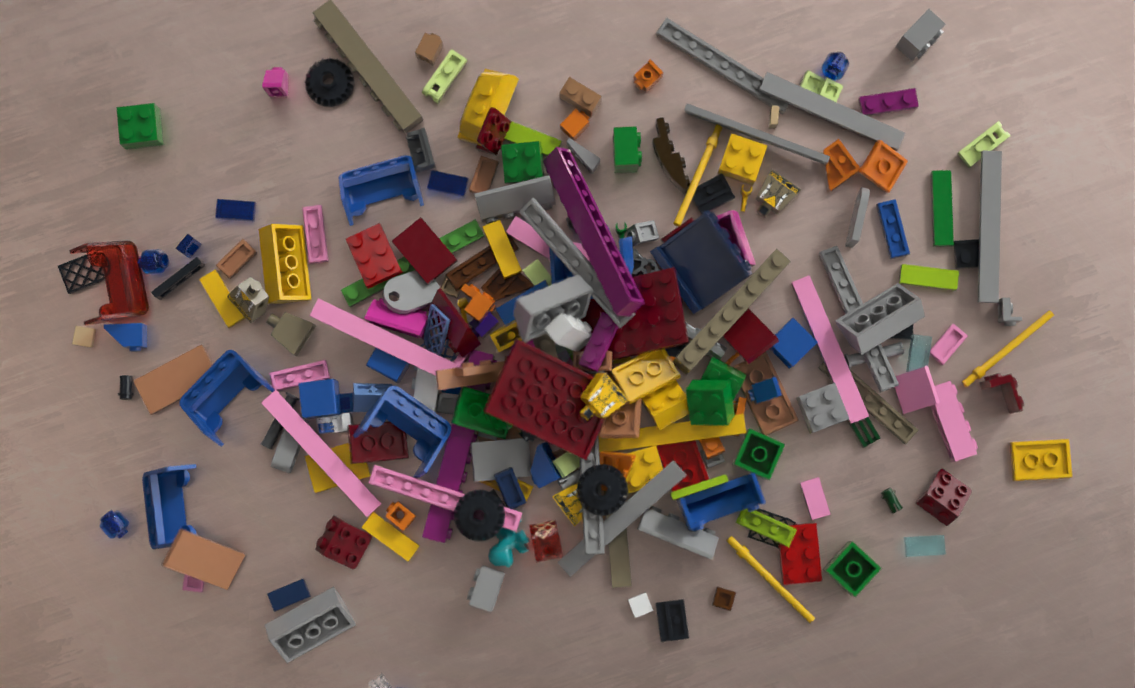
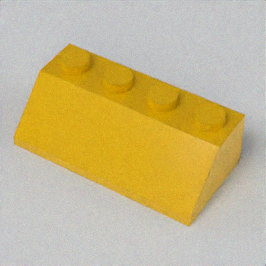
(284, 263)

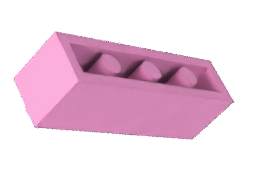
(952, 423)

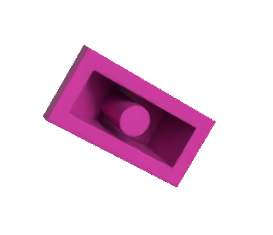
(276, 82)

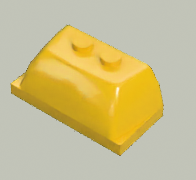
(490, 90)

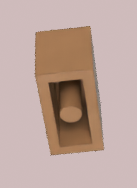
(580, 97)

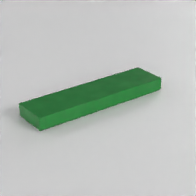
(942, 208)

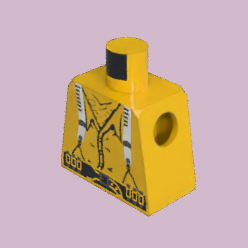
(601, 397)
(570, 504)

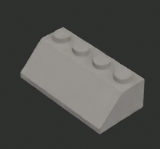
(510, 199)
(544, 305)
(880, 318)
(677, 532)
(309, 625)

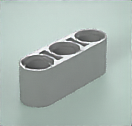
(286, 452)

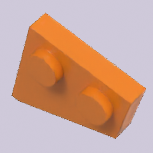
(840, 164)
(620, 461)

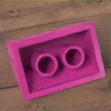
(731, 222)
(409, 324)

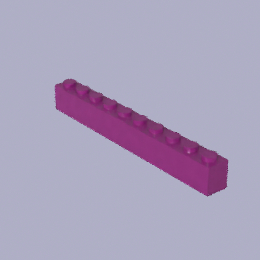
(593, 232)
(453, 466)

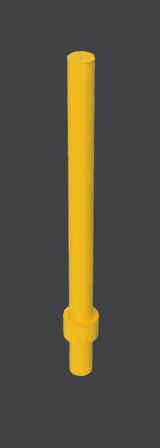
(711, 144)
(980, 371)
(744, 553)

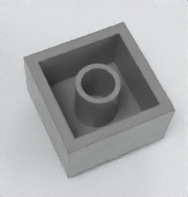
(921, 35)
(822, 408)
(486, 588)

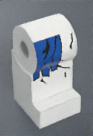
(334, 423)

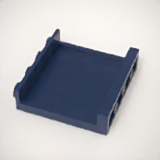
(703, 261)

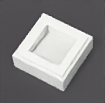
(640, 605)

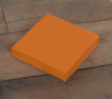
(883, 166)

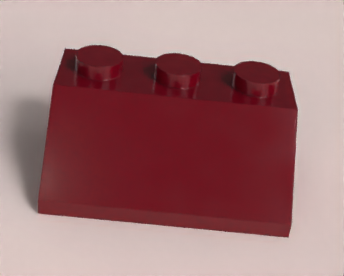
(459, 333)

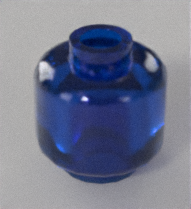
(835, 65)
(153, 261)
(114, 524)

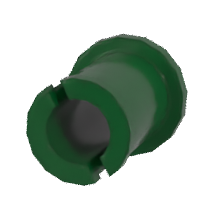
(890, 498)

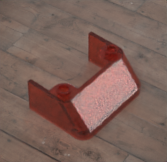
(122, 279)

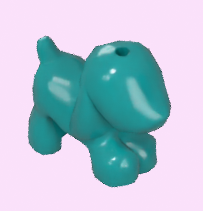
(501, 553)

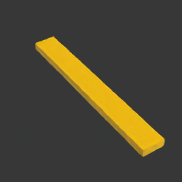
(673, 434)

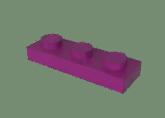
(888, 102)
(598, 343)

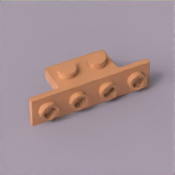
(469, 374)

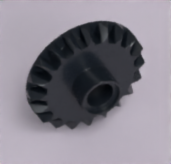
(333, 93)
(616, 489)
(493, 515)

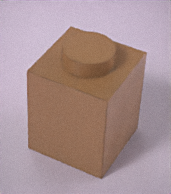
(429, 48)

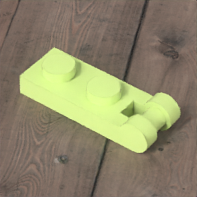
(444, 75)
(986, 141)

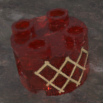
(546, 541)

